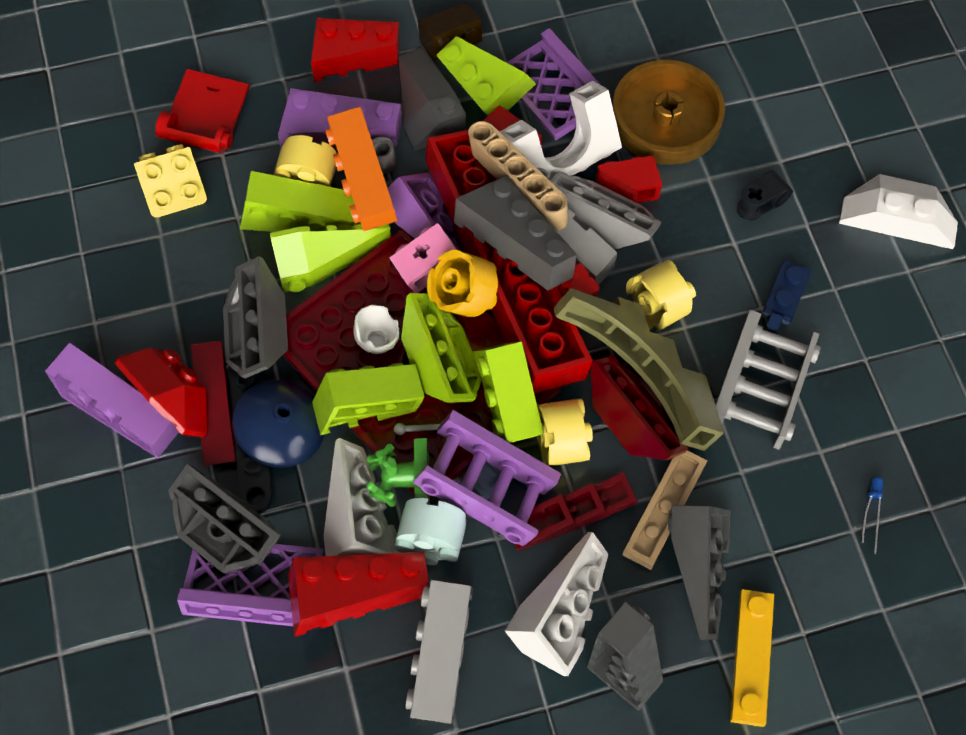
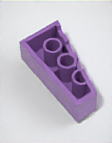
(308, 113)
(110, 400)

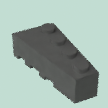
(517, 231)

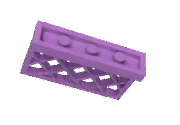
(569, 67)
(242, 605)

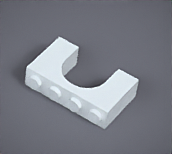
(593, 139)

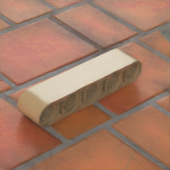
(504, 159)

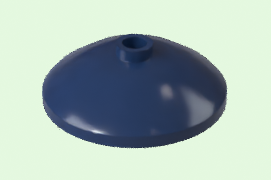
(274, 438)

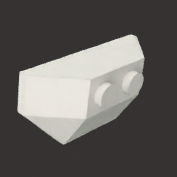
(901, 210)

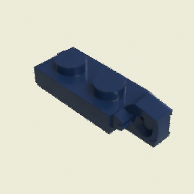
(785, 295)

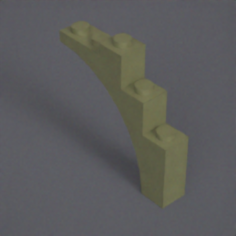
(655, 359)

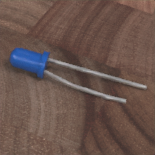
(875, 493)

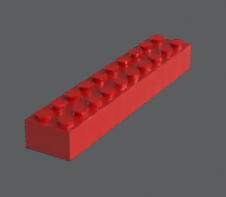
(523, 307)

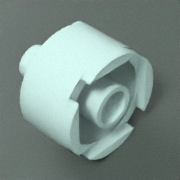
(431, 530)

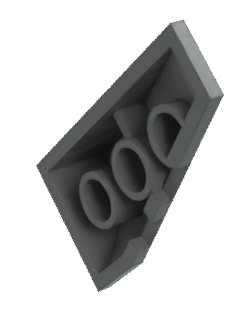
(427, 100)

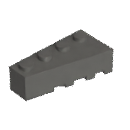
(628, 656)

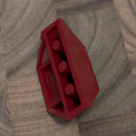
(633, 411)

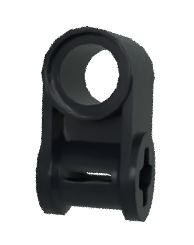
(763, 196)

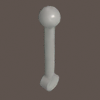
(400, 428)

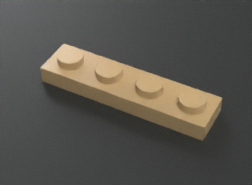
(672, 491)

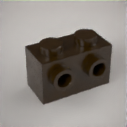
(444, 26)

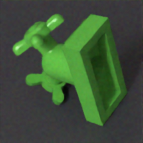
(398, 474)

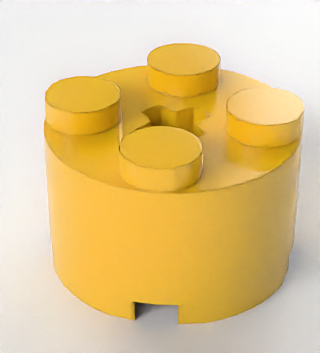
(463, 284)

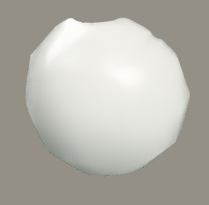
(375, 329)

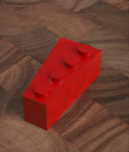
(351, 585)

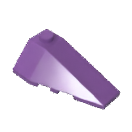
(420, 206)

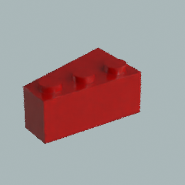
(353, 46)

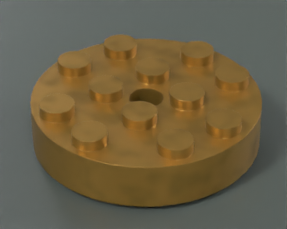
(668, 111)

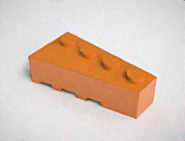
(362, 169)

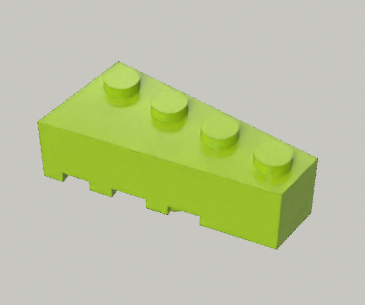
(286, 203)

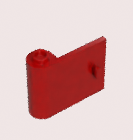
(203, 112)

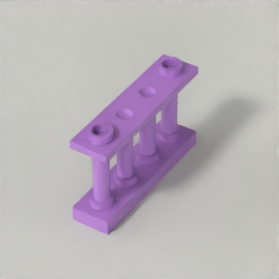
(502, 455)

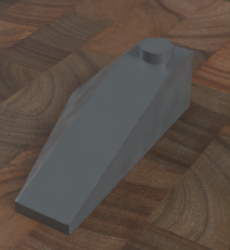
(699, 540)

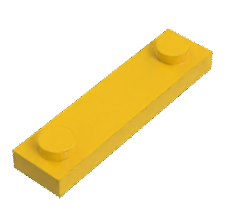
(752, 658)

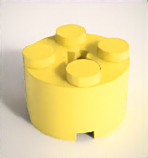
(306, 161)
(662, 294)
(564, 432)

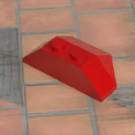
(168, 387)

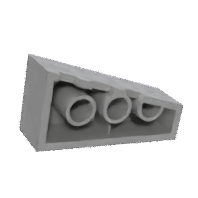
(440, 651)

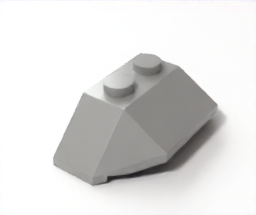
(607, 213)

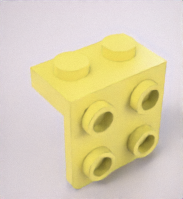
(170, 181)

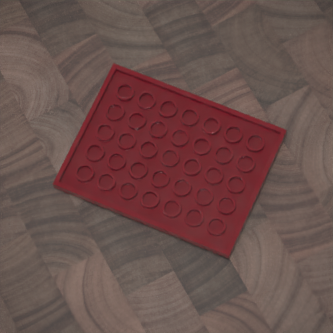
(324, 341)

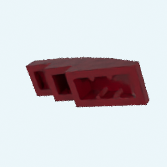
(210, 367)
(579, 508)

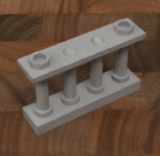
(744, 358)

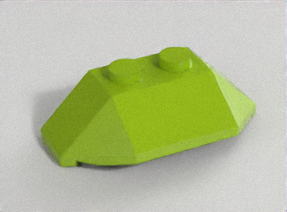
(439, 350)

